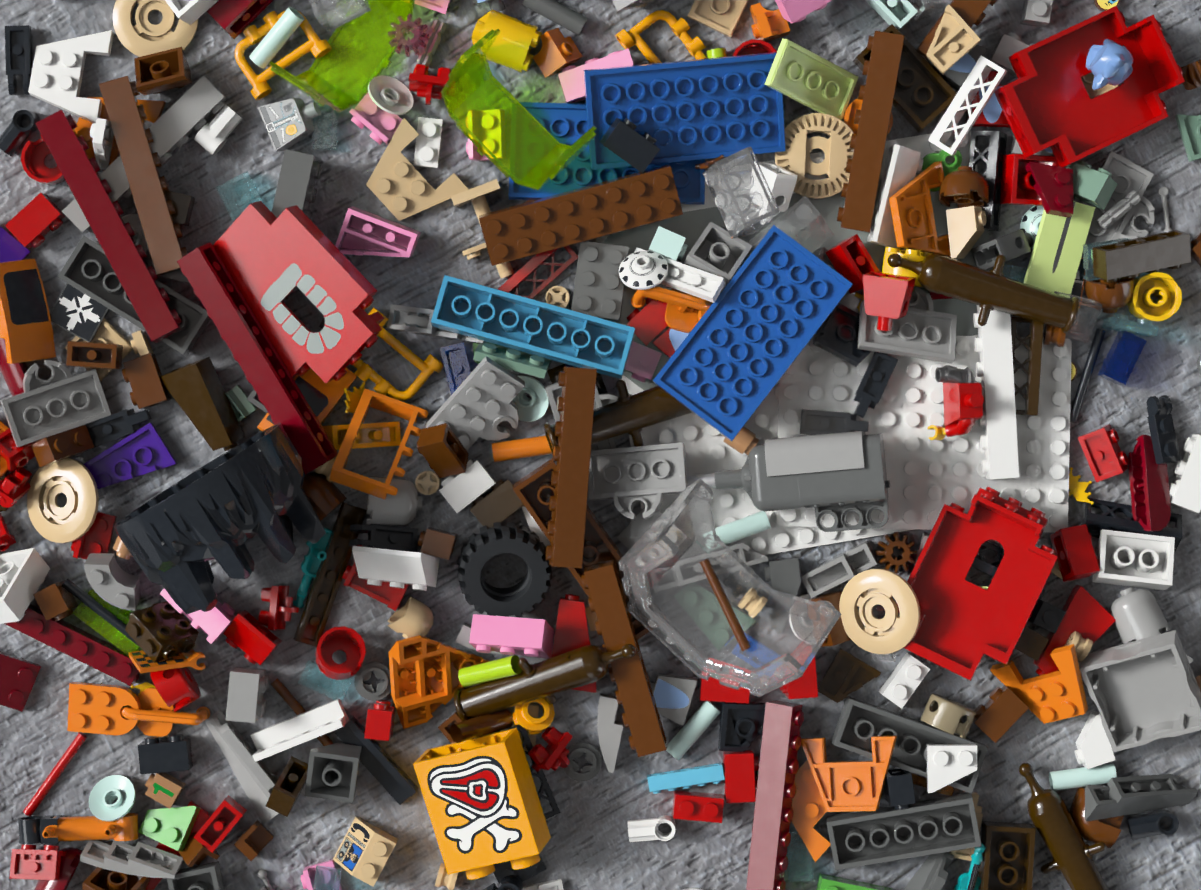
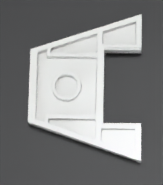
(60, 69)

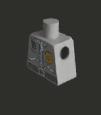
(288, 121)

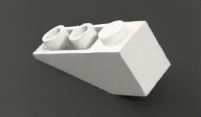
(1186, 488)

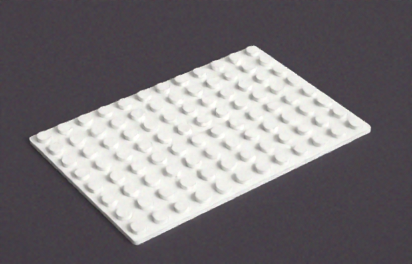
(936, 472)

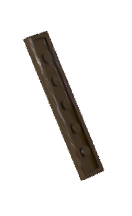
(329, 576)

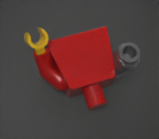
(961, 401)

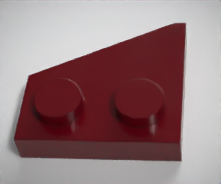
(1054, 187)
(16, 680)

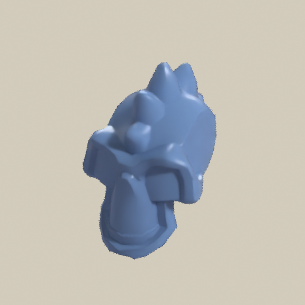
(1109, 64)

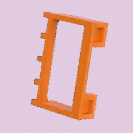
(388, 405)

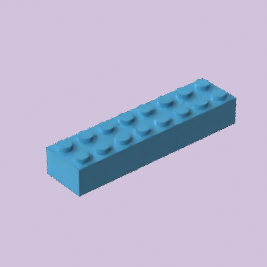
(532, 326)

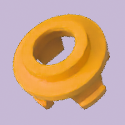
(534, 725)

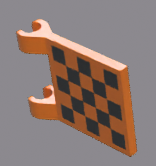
(145, 664)

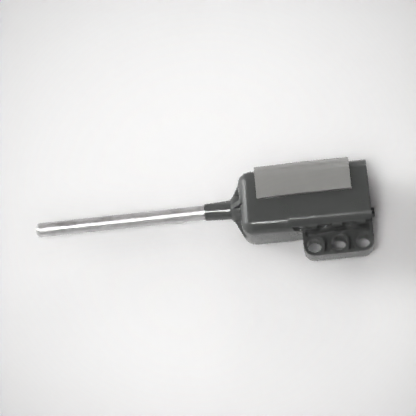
(818, 471)

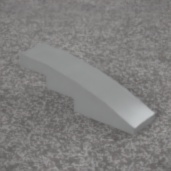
(419, 322)
(126, 859)

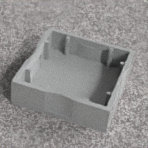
(1143, 690)

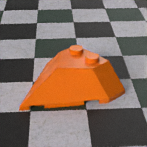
(425, 676)

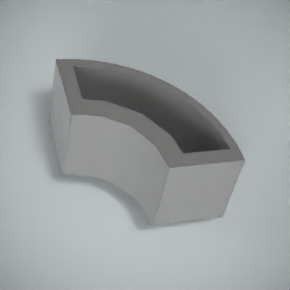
(112, 582)

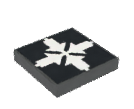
(78, 313)

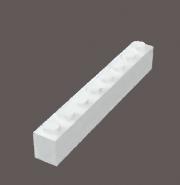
(998, 391)

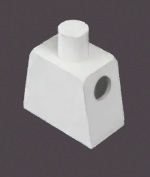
(780, 183)

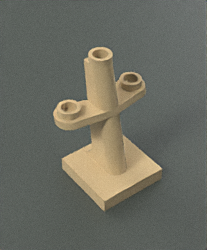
(477, 197)

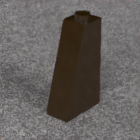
(205, 403)

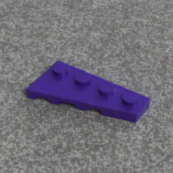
(131, 457)

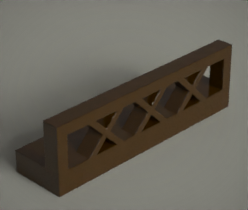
(1034, 364)

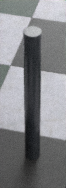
(1086, 375)
(96, 607)

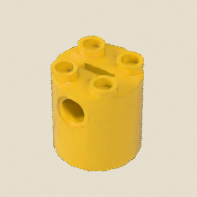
(512, 44)

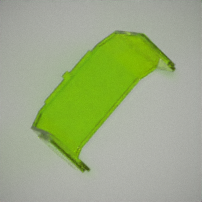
(356, 56)
(502, 124)

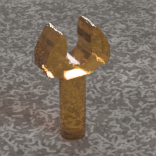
(922, 781)

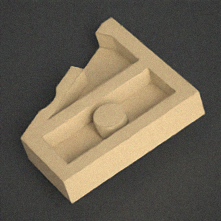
(951, 41)

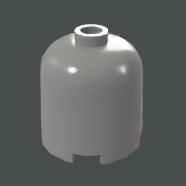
(395, 509)
(1138, 615)

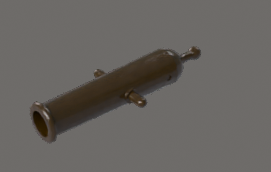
(990, 290)
(628, 415)
(538, 680)
(1062, 837)

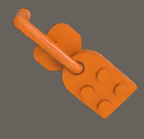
(682, 309)
(102, 711)

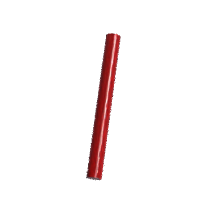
(54, 774)

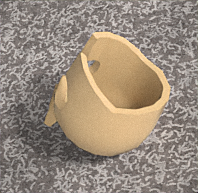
(412, 619)

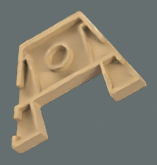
(401, 184)

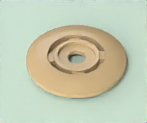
(149, 38)
(798, 150)
(80, 511)
(883, 634)

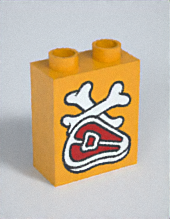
(483, 804)

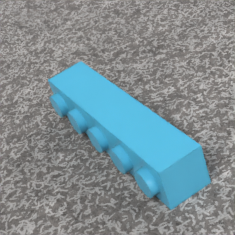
(685, 778)

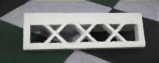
(963, 102)
(692, 280)
(299, 729)

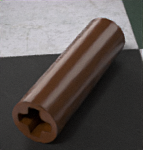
(481, 725)

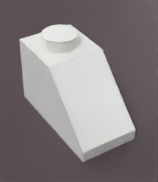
(1093, 743)

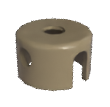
(947, 715)

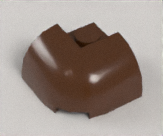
(322, 494)
(1094, 831)

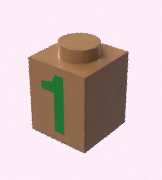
(164, 788)

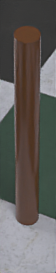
(725, 604)
(296, 706)

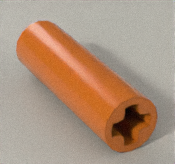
(520, 448)

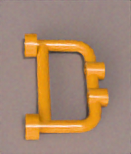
(679, 28)
(253, 35)
(383, 386)

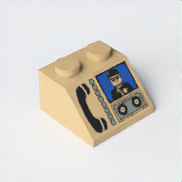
(365, 851)

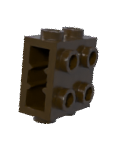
(161, 631)

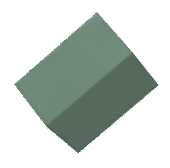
(239, 403)

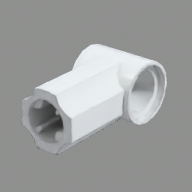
(213, 135)
(648, 829)

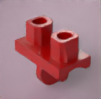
(427, 85)
(14, 487)
(280, 607)
(555, 752)

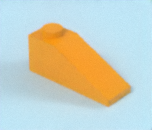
(369, 435)

